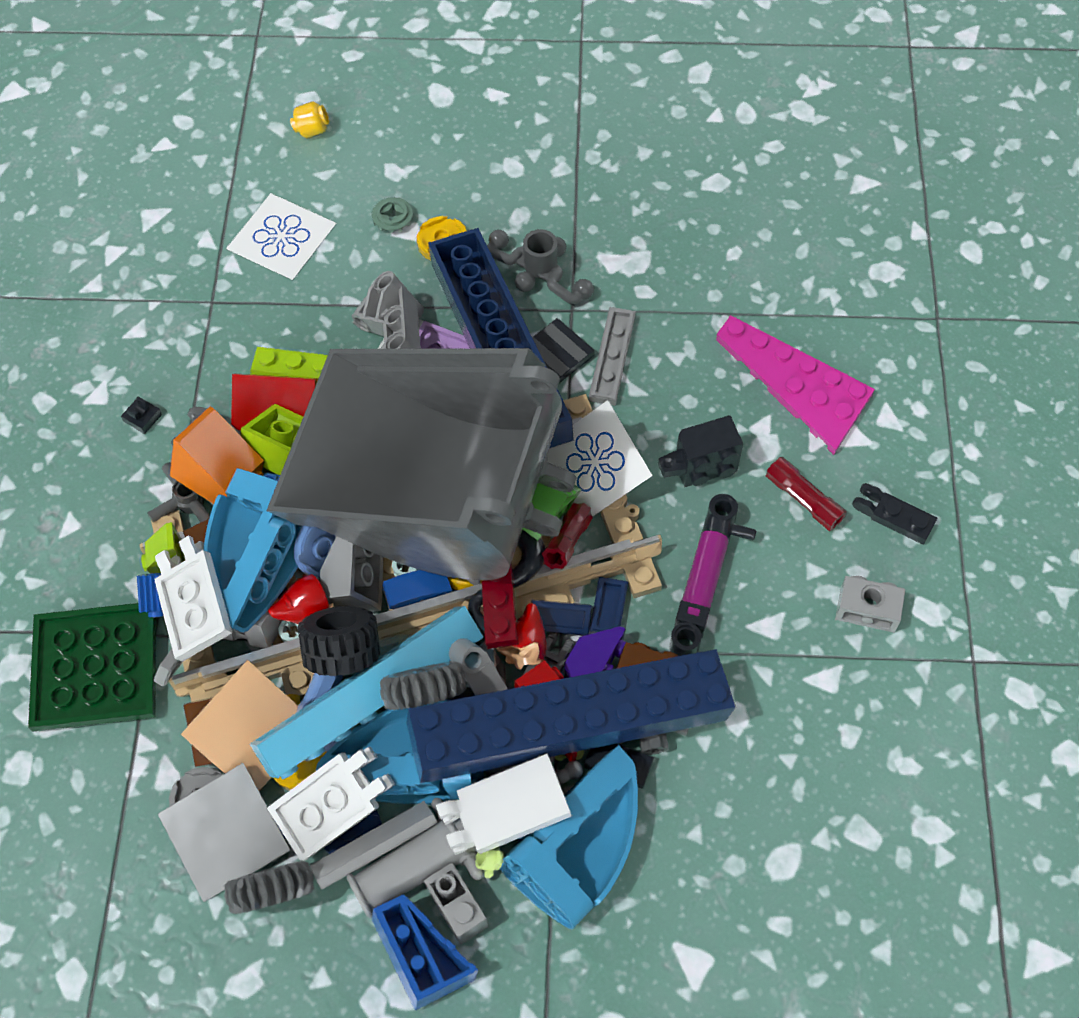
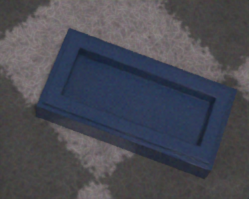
(608, 604)
(564, 616)

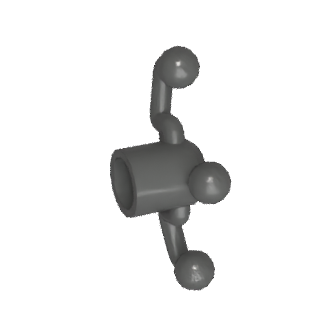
(540, 260)

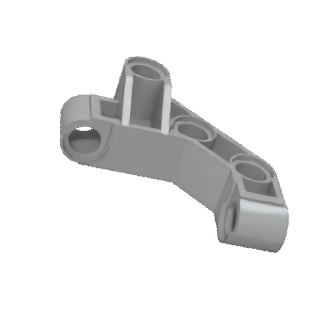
(390, 312)
(481, 668)

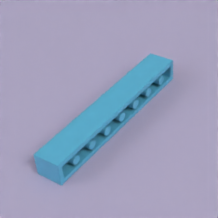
(358, 696)

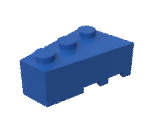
(420, 954)

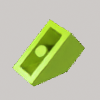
(165, 539)

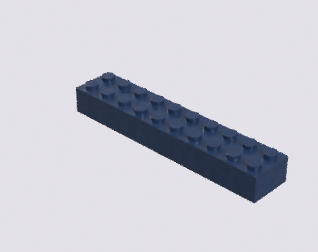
(485, 303)
(568, 715)

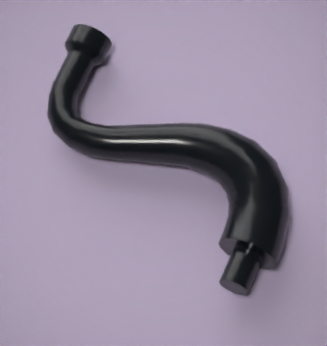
(526, 569)

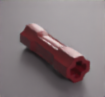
(821, 507)
(561, 547)

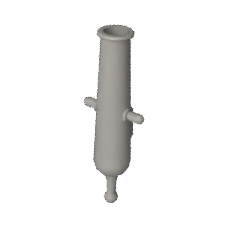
(421, 858)

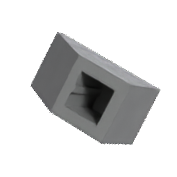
(456, 903)

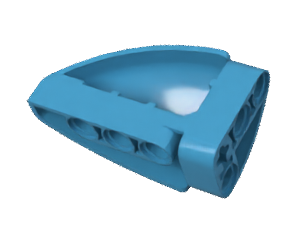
(249, 548)
(392, 745)
(578, 859)

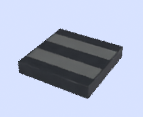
(562, 349)

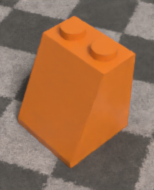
(210, 454)

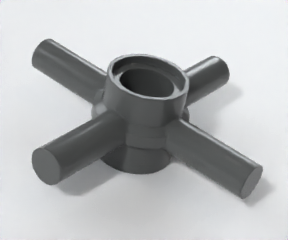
(188, 504)

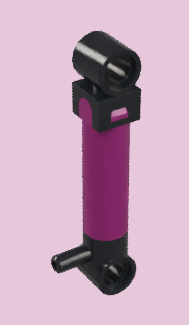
(705, 573)

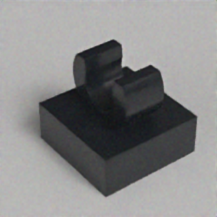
(141, 415)

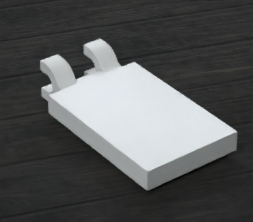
(191, 600)
(328, 803)
(506, 806)

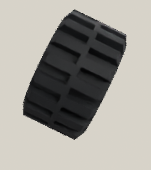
(339, 640)

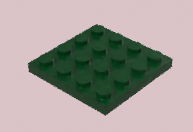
(92, 667)

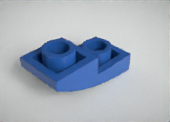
(414, 587)

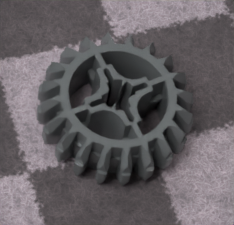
(422, 685)
(269, 887)

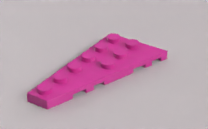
(805, 386)

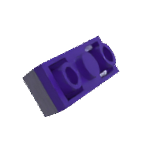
(595, 652)

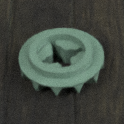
(383, 210)

